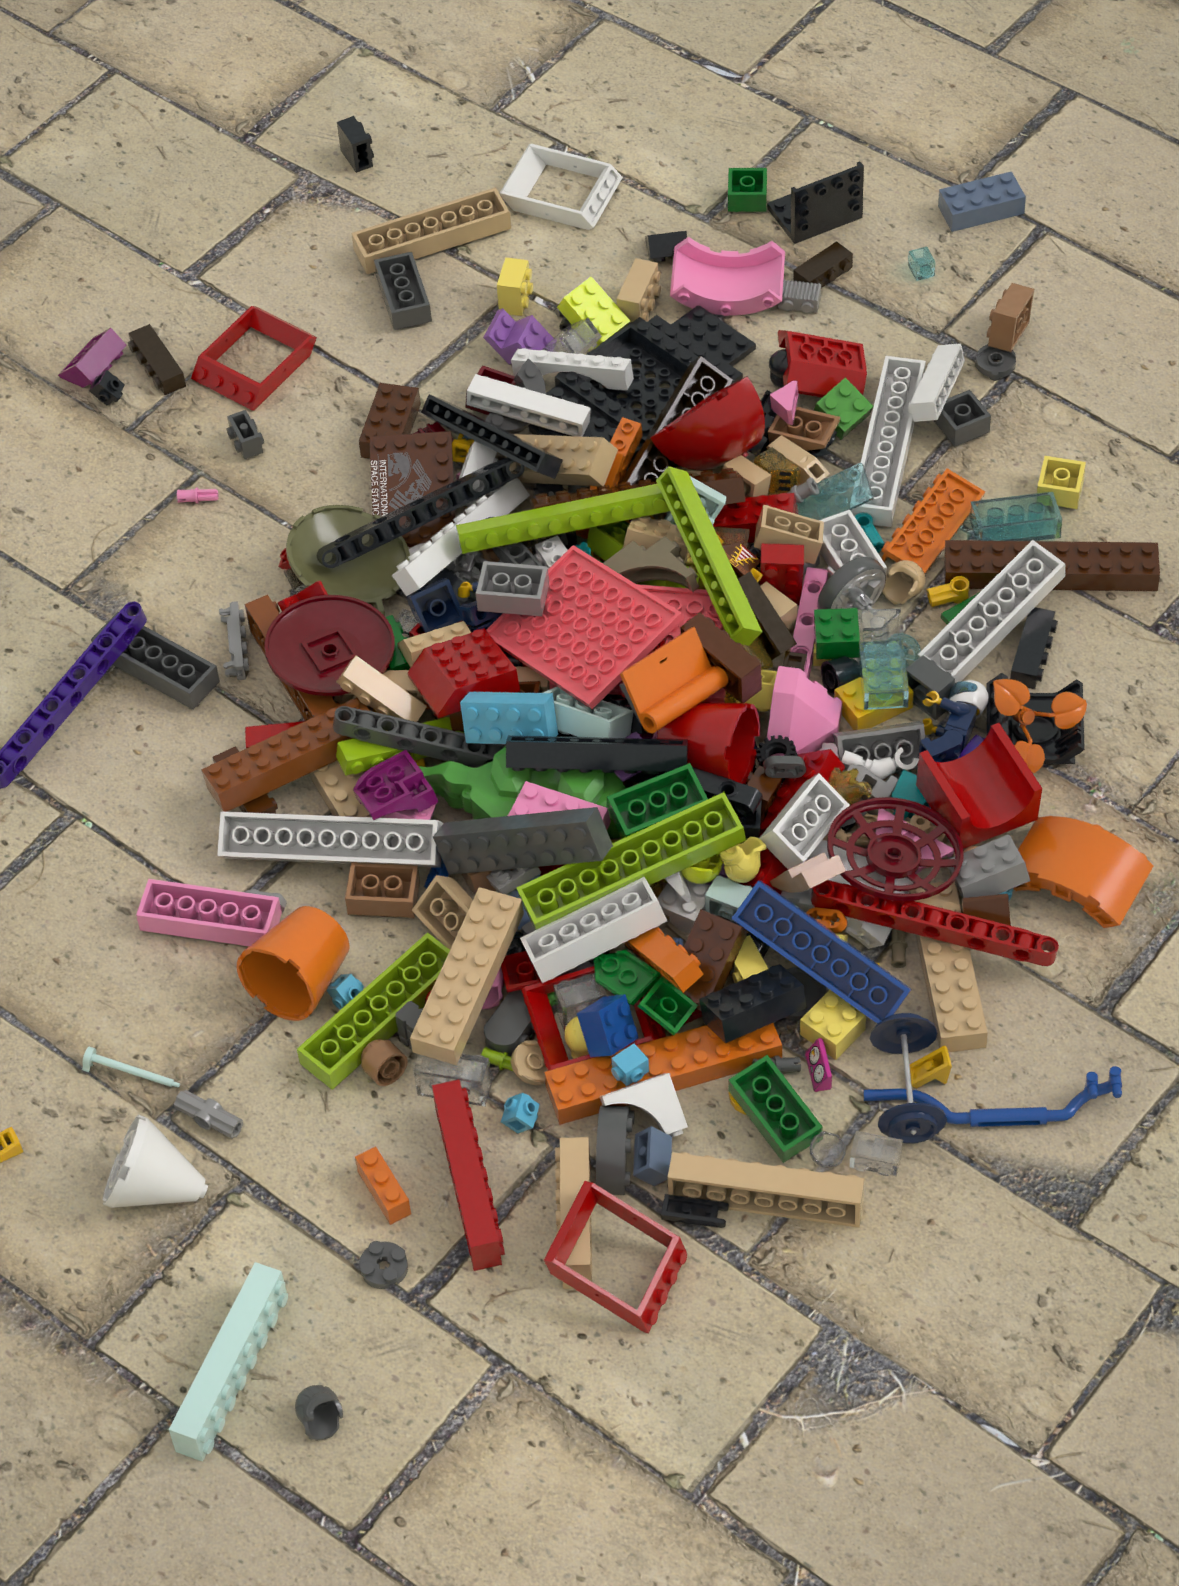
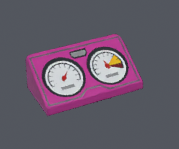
(819, 1066)

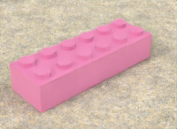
(206, 912)

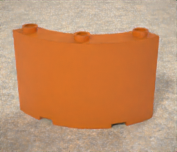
(1084, 866)

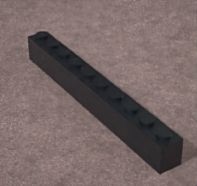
(492, 436)

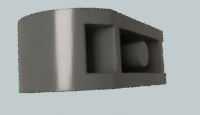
(509, 1024)

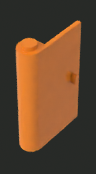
(676, 684)

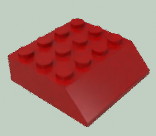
(461, 666)

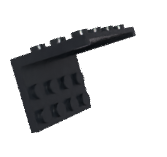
(821, 205)

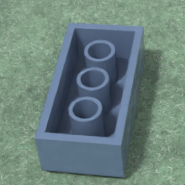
(981, 201)

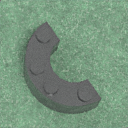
(529, 378)
(612, 1146)

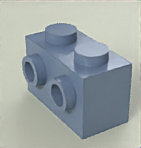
(652, 1156)

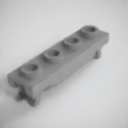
(237, 647)

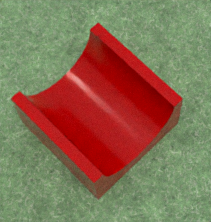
(983, 790)

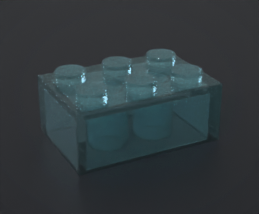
(883, 674)

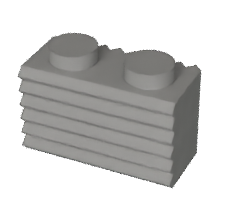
(800, 296)

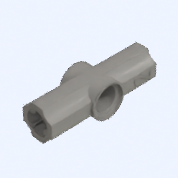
(208, 1114)

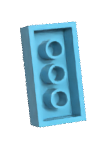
(495, 715)

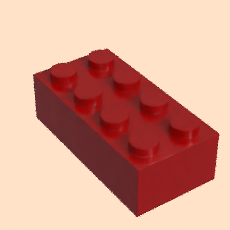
(746, 514)

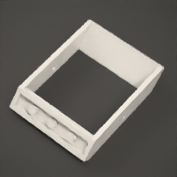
(530, 168)

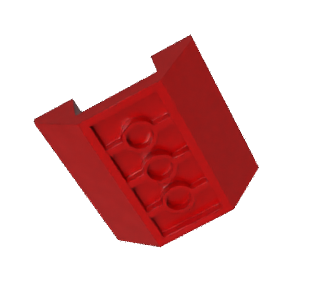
(822, 362)

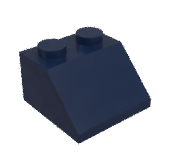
(435, 605)

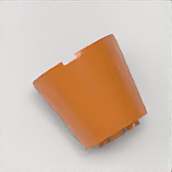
(294, 962)

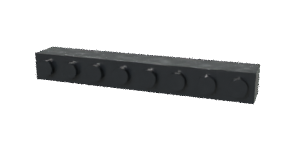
(595, 754)

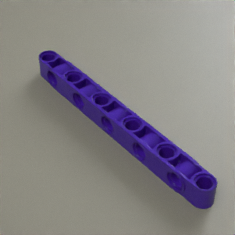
(70, 691)

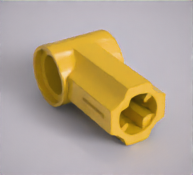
(955, 592)

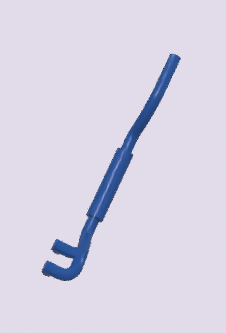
(1010, 1116)

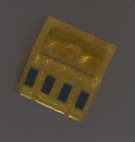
(783, 472)

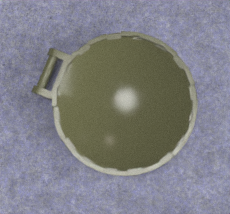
(362, 578)

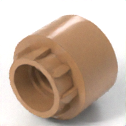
(383, 1062)

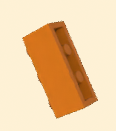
(383, 1185)

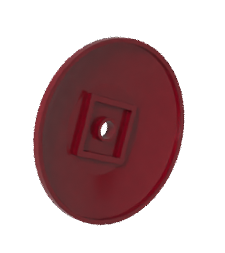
(322, 623)

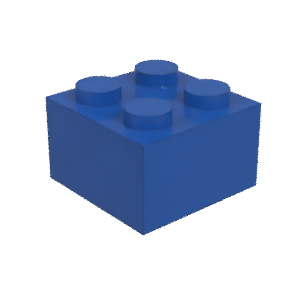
(607, 1025)

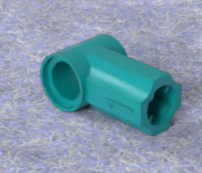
(866, 523)

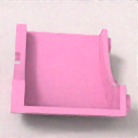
(727, 280)

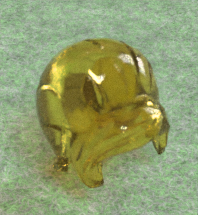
(846, 785)

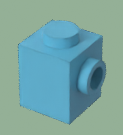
(630, 1065)

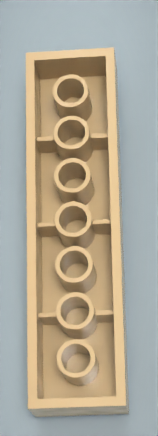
(433, 228)
(467, 976)
(951, 983)
(769, 1188)

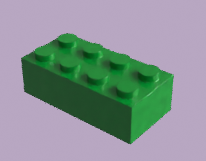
(655, 800)
(774, 1108)

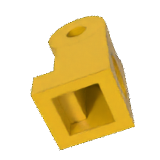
(461, 447)

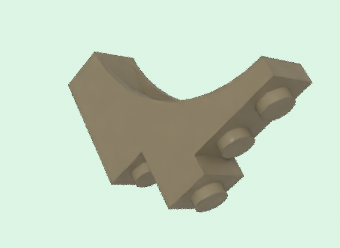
(657, 562)

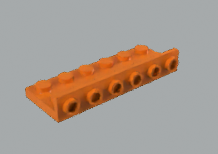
(933, 521)

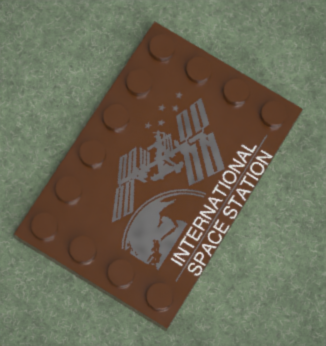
(408, 469)

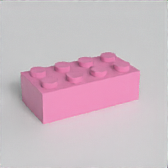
(541, 799)

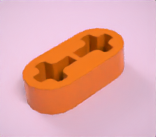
(828, 915)

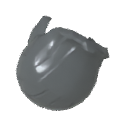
(319, 1411)

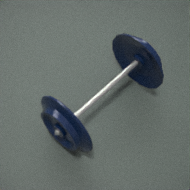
(903, 1035)

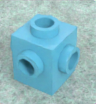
(344, 990)
(520, 1113)

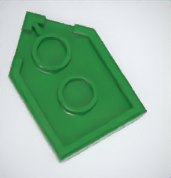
(625, 974)

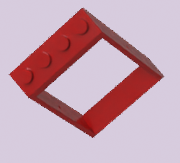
(238, 386)
(547, 1030)
(663, 1279)

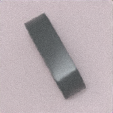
(784, 766)

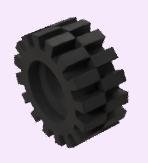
(775, 746)

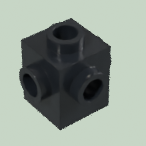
(107, 388)

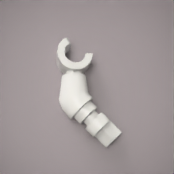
(881, 768)

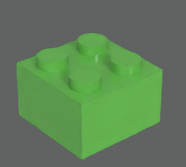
(846, 403)

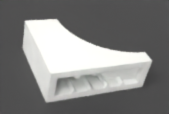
(656, 1098)

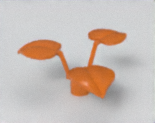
(1009, 701)

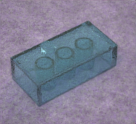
(1016, 518)

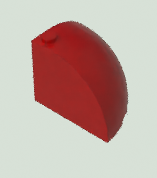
(715, 429)

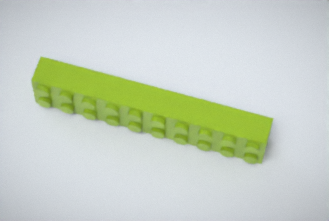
(647, 853)

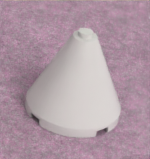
(151, 1171)

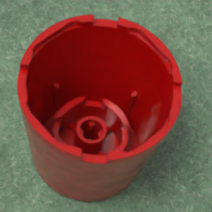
(718, 738)

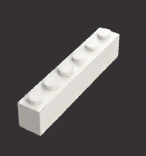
(937, 382)
(528, 406)

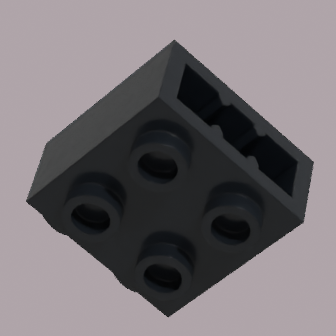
(355, 144)

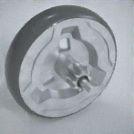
(853, 585)

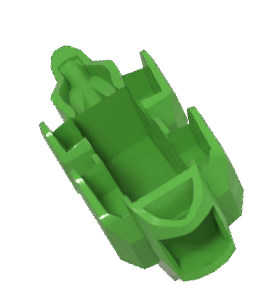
(493, 788)

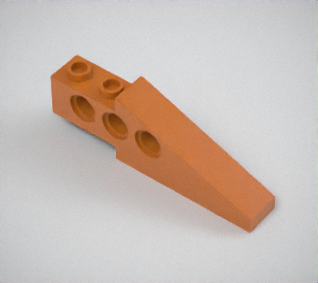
(626, 441)

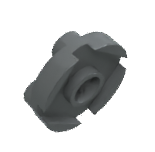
(992, 369)
(380, 1252)

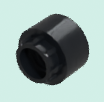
(839, 672)

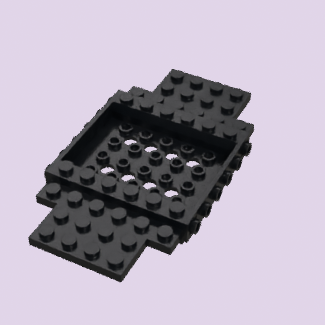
(660, 350)

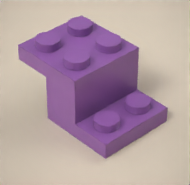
(509, 335)

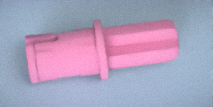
(197, 495)

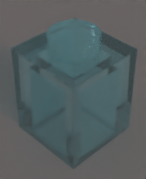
(921, 263)

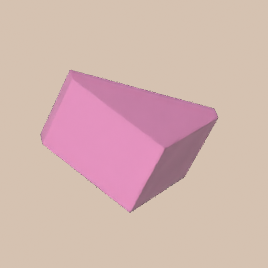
(785, 402)

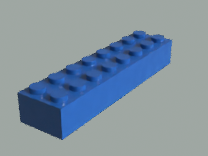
(821, 953)

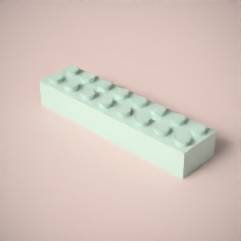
(228, 1362)

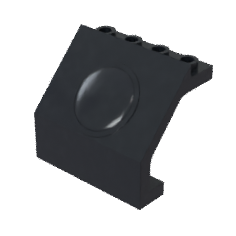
(1058, 744)

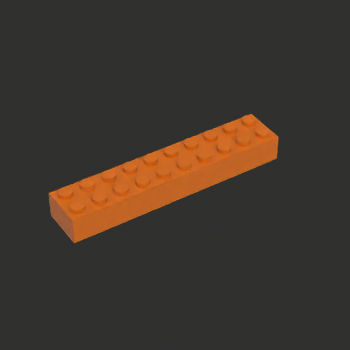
(687, 1056)

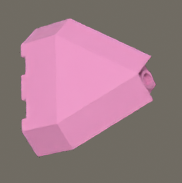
(802, 711)

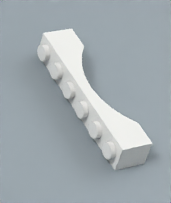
(609, 371)

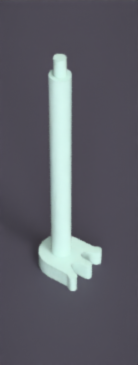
(90, 1056)

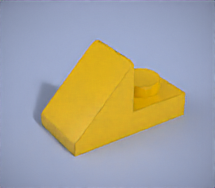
(930, 1067)

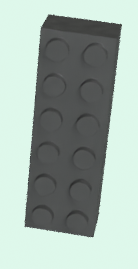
(167, 667)

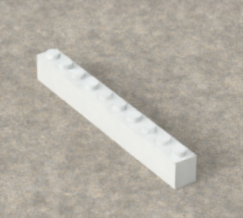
(445, 546)

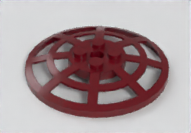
(896, 844)

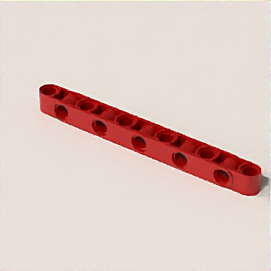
(937, 923)

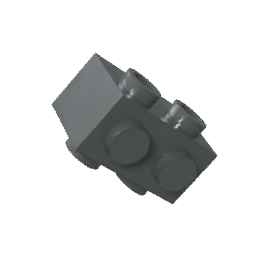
(245, 434)

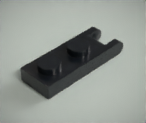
(693, 1210)

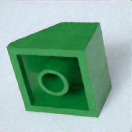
(667, 1005)

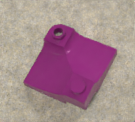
(394, 787)

